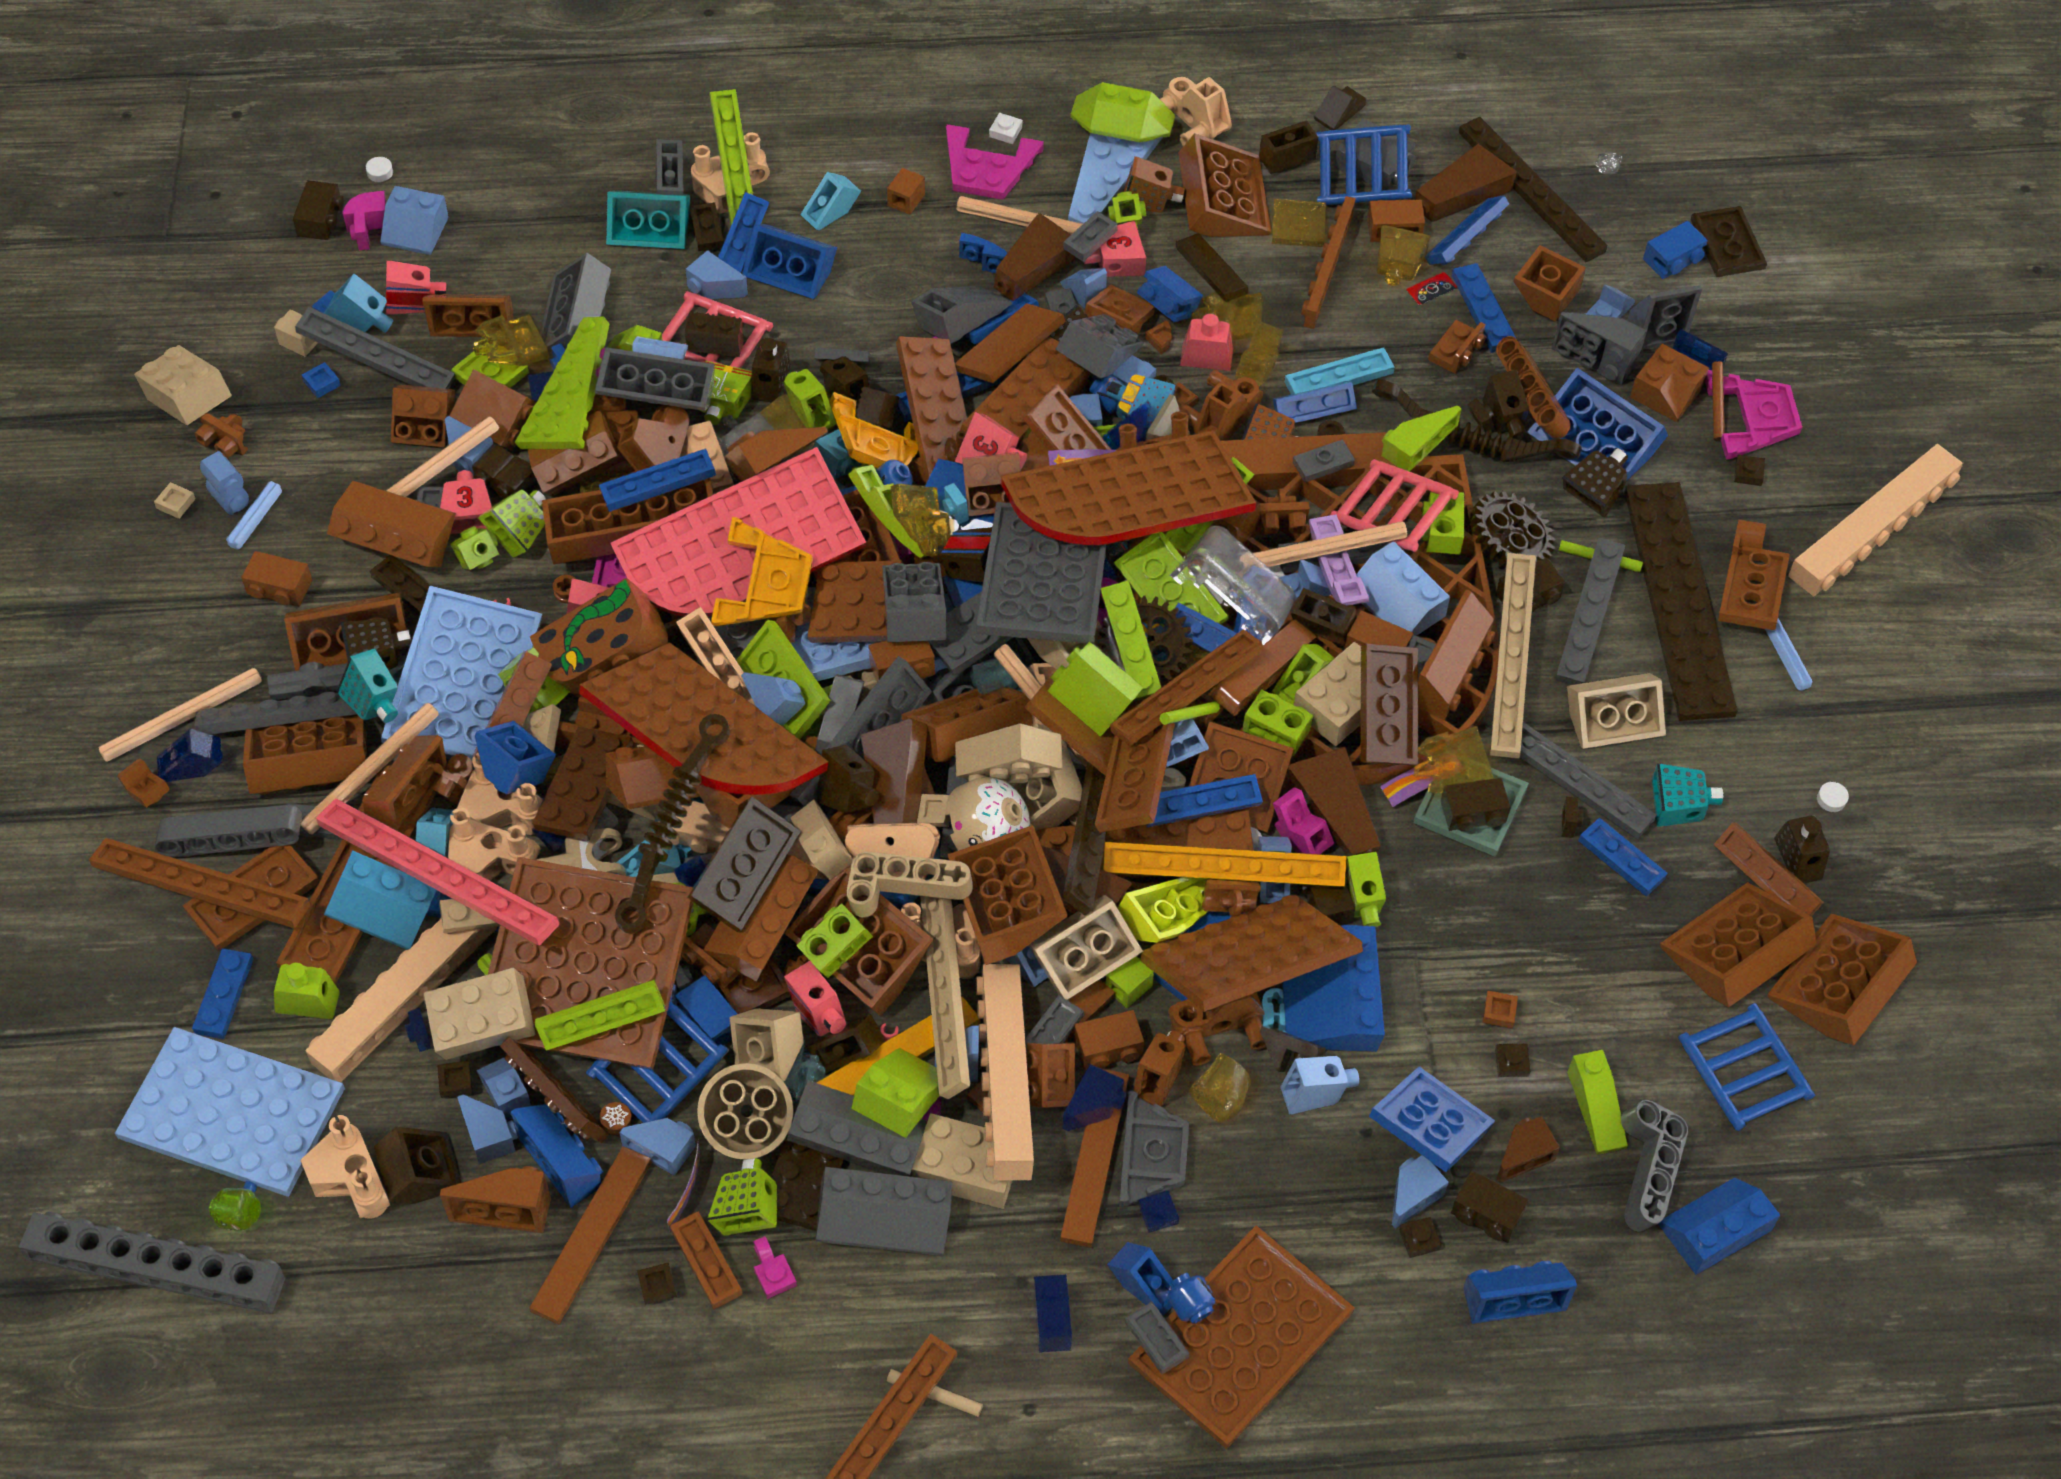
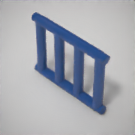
(1350, 137)
(1722, 1093)
(671, 1097)

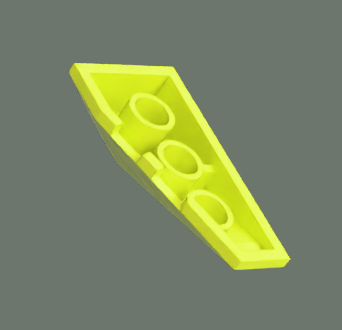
(1164, 908)

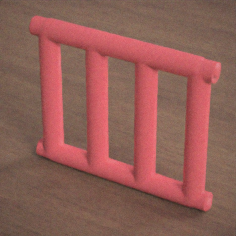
(714, 307)
(1399, 477)

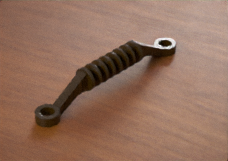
(1509, 449)
(653, 852)

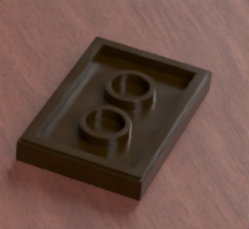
(1730, 242)

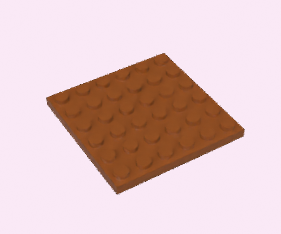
(592, 955)

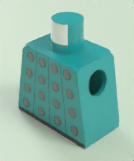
(369, 687)
(1682, 795)

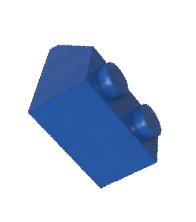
(512, 756)

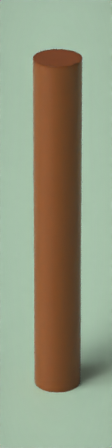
(1718, 400)

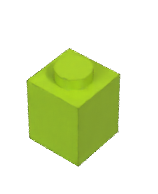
(1130, 981)

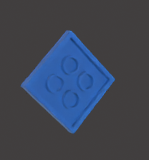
(1432, 1119)

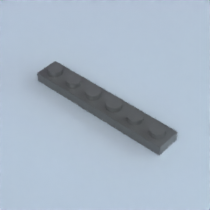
(372, 351)
(1590, 612)
(271, 713)
(1585, 783)

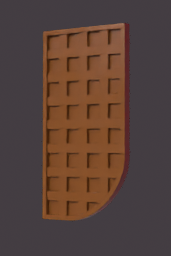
(1131, 491)
(668, 695)

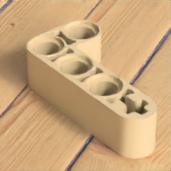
(908, 883)

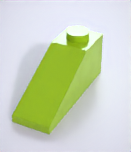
(1418, 437)
(1598, 1100)

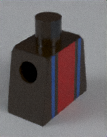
(965, 554)

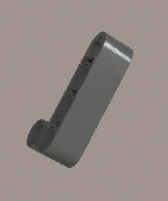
(1648, 1204)

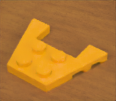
(869, 442)
(776, 580)

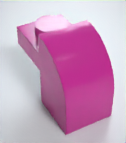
(364, 214)
(1305, 831)

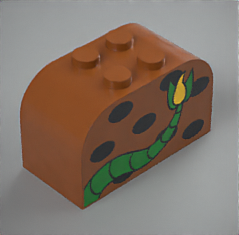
(600, 635)

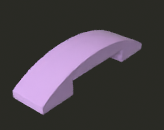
(1337, 567)

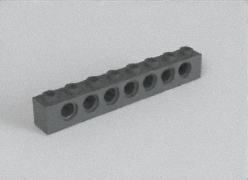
(259, 1294)

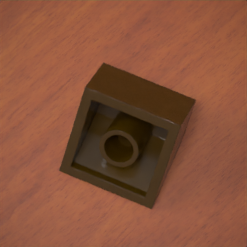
(416, 1164)

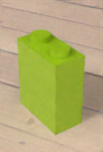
(1093, 688)

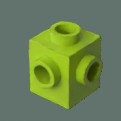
(1129, 201)
(475, 548)

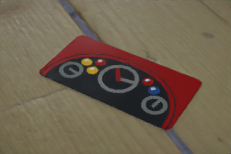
(1431, 288)

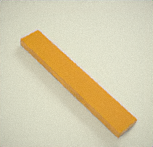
(915, 1040)

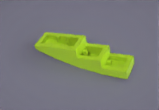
(880, 501)

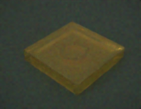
(1299, 223)

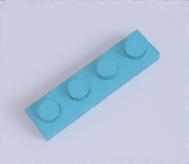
(1351, 369)

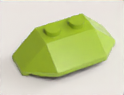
(1123, 113)

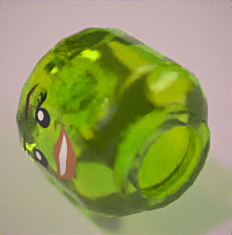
(235, 1208)

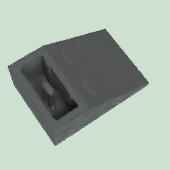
(956, 310)
(1600, 343)
(1098, 344)
(914, 602)

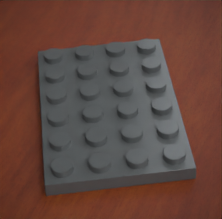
(1039, 584)

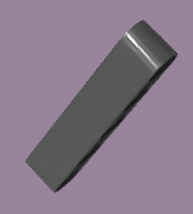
(228, 831)

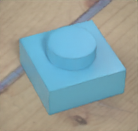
(955, 503)

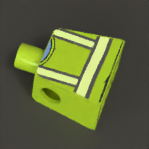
(1365, 887)

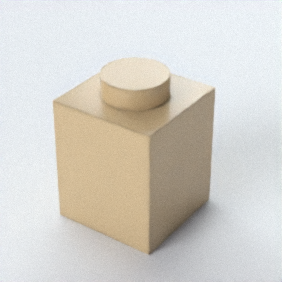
(289, 338)

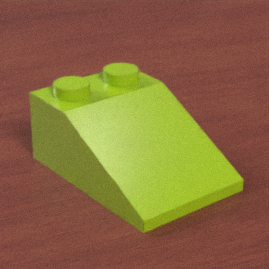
(897, 1091)

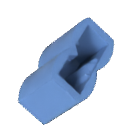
(224, 483)

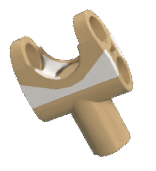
(589, 853)

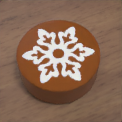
(615, 1117)

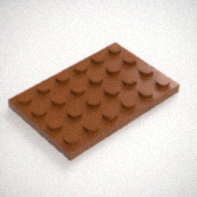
(1250, 952)
(1262, 1332)

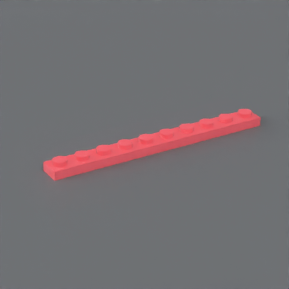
(438, 872)

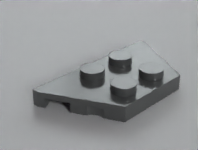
(1152, 1151)

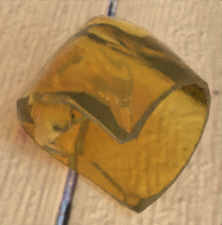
(1221, 1089)

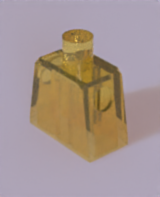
(1400, 254)

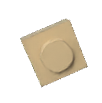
(174, 500)
(933, 810)

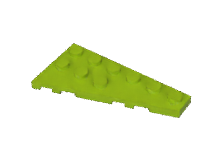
(569, 394)

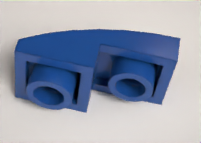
(981, 250)

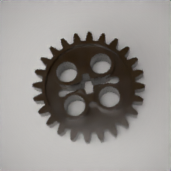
(1510, 527)
(1171, 642)

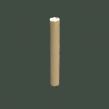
(946, 1397)

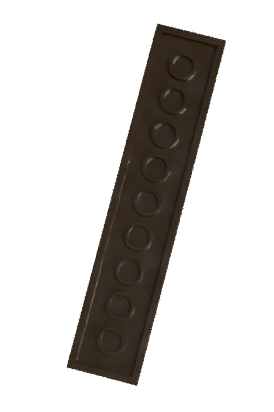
(1680, 602)

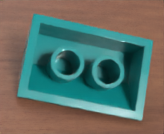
(647, 219)

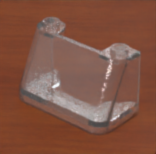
(1239, 580)

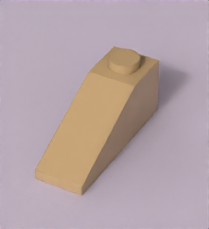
(821, 840)

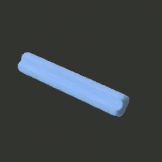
(254, 515)
(1789, 657)

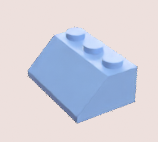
(1402, 590)

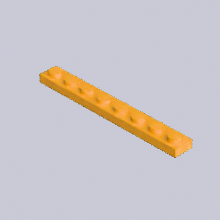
(1224, 864)

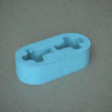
(1270, 1016)

